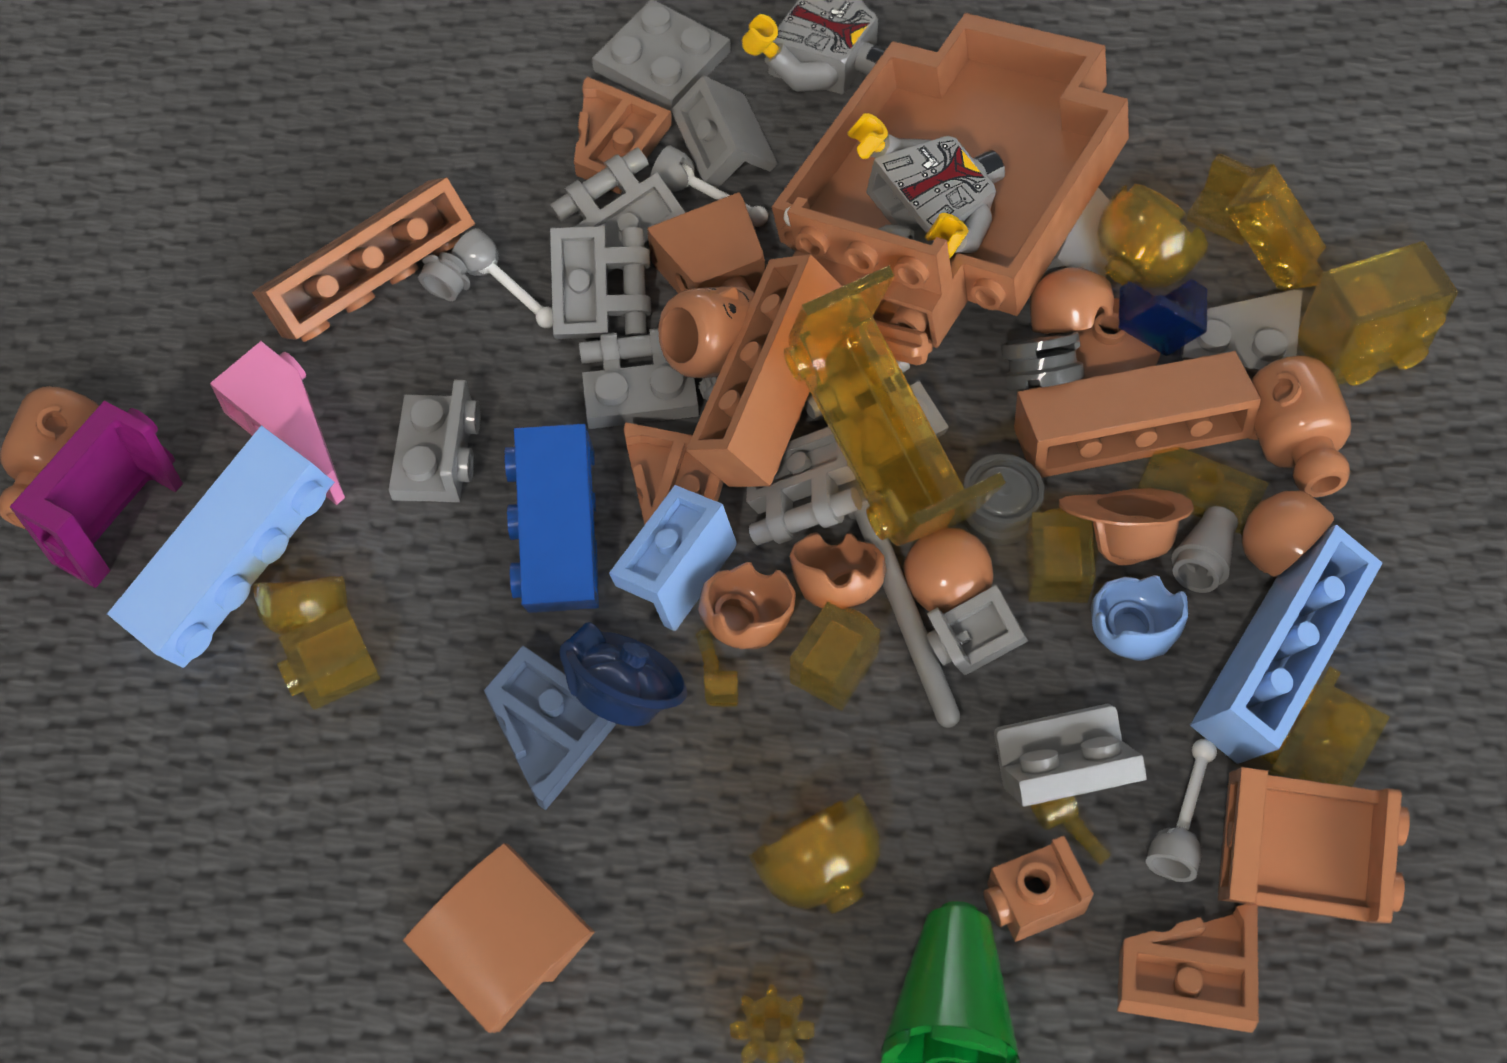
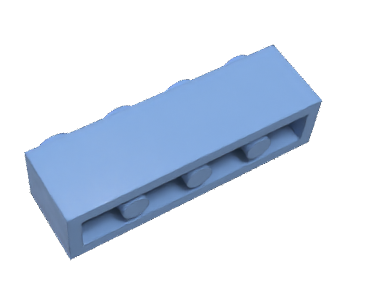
(221, 548)
(1286, 648)

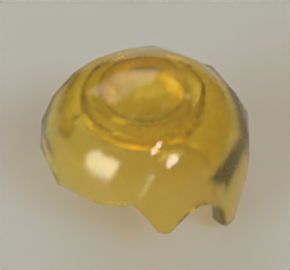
(297, 603)

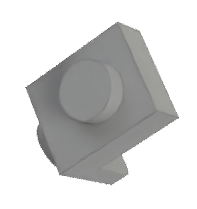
(975, 631)

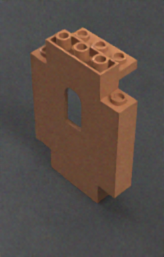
(992, 89)

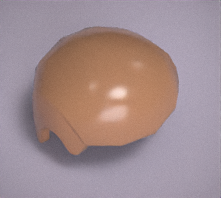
(1069, 300)
(1283, 530)
(947, 569)
(837, 573)
(746, 606)

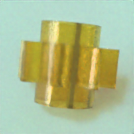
(754, 1027)

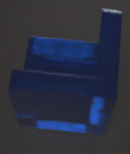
(1164, 320)

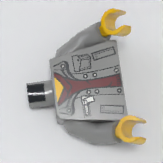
(817, 44)
(930, 184)

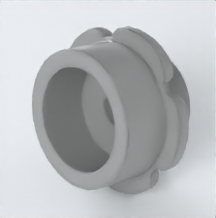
(444, 276)

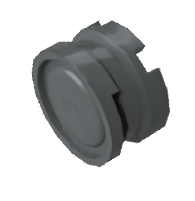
(1042, 368)
(1008, 512)

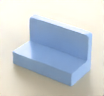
(676, 554)

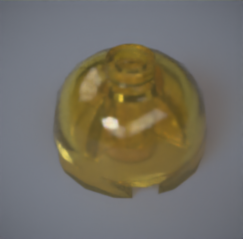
(1146, 241)
(822, 857)

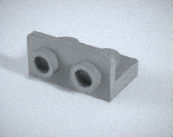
(433, 446)
(1066, 755)

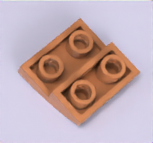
(498, 937)

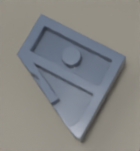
(544, 723)

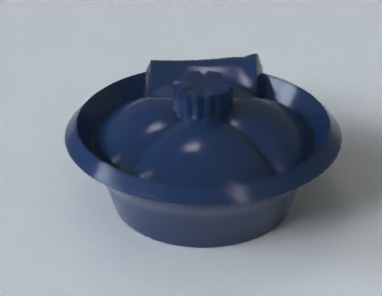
(620, 676)

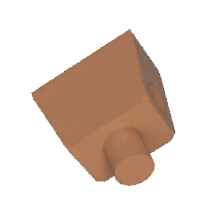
(708, 247)

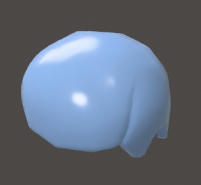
(1138, 617)

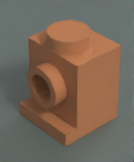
(1030, 913)

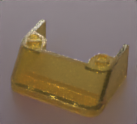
(878, 416)

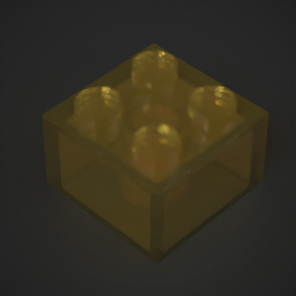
(1377, 313)

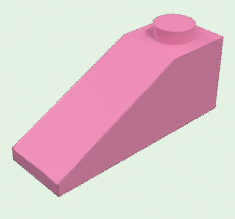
(271, 393)

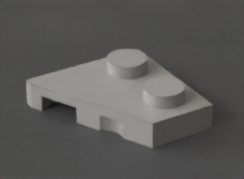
(1254, 328)

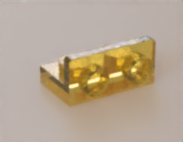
(1277, 230)
(1329, 738)

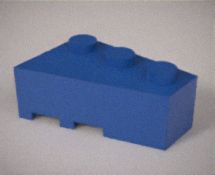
(553, 518)

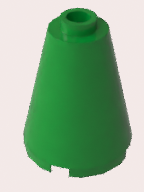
(952, 995)

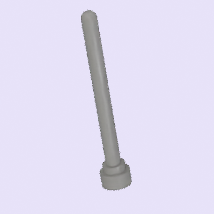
(909, 621)

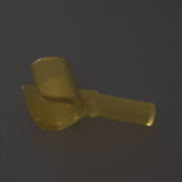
(720, 686)
(1066, 811)

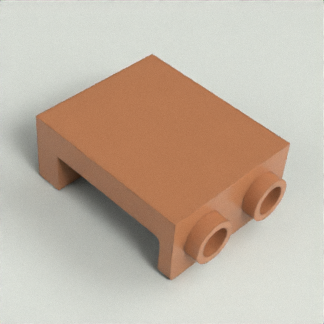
(1312, 847)

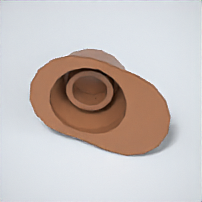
(1131, 522)

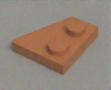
(613, 125)
(661, 462)
(1195, 972)

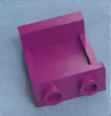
(91, 485)

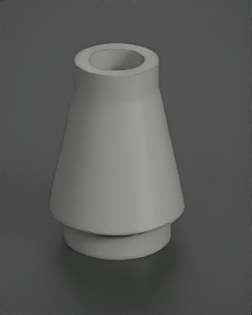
(1206, 552)

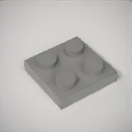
(661, 54)

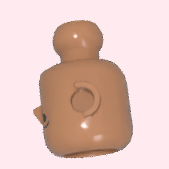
(701, 327)
(1303, 423)
(36, 435)

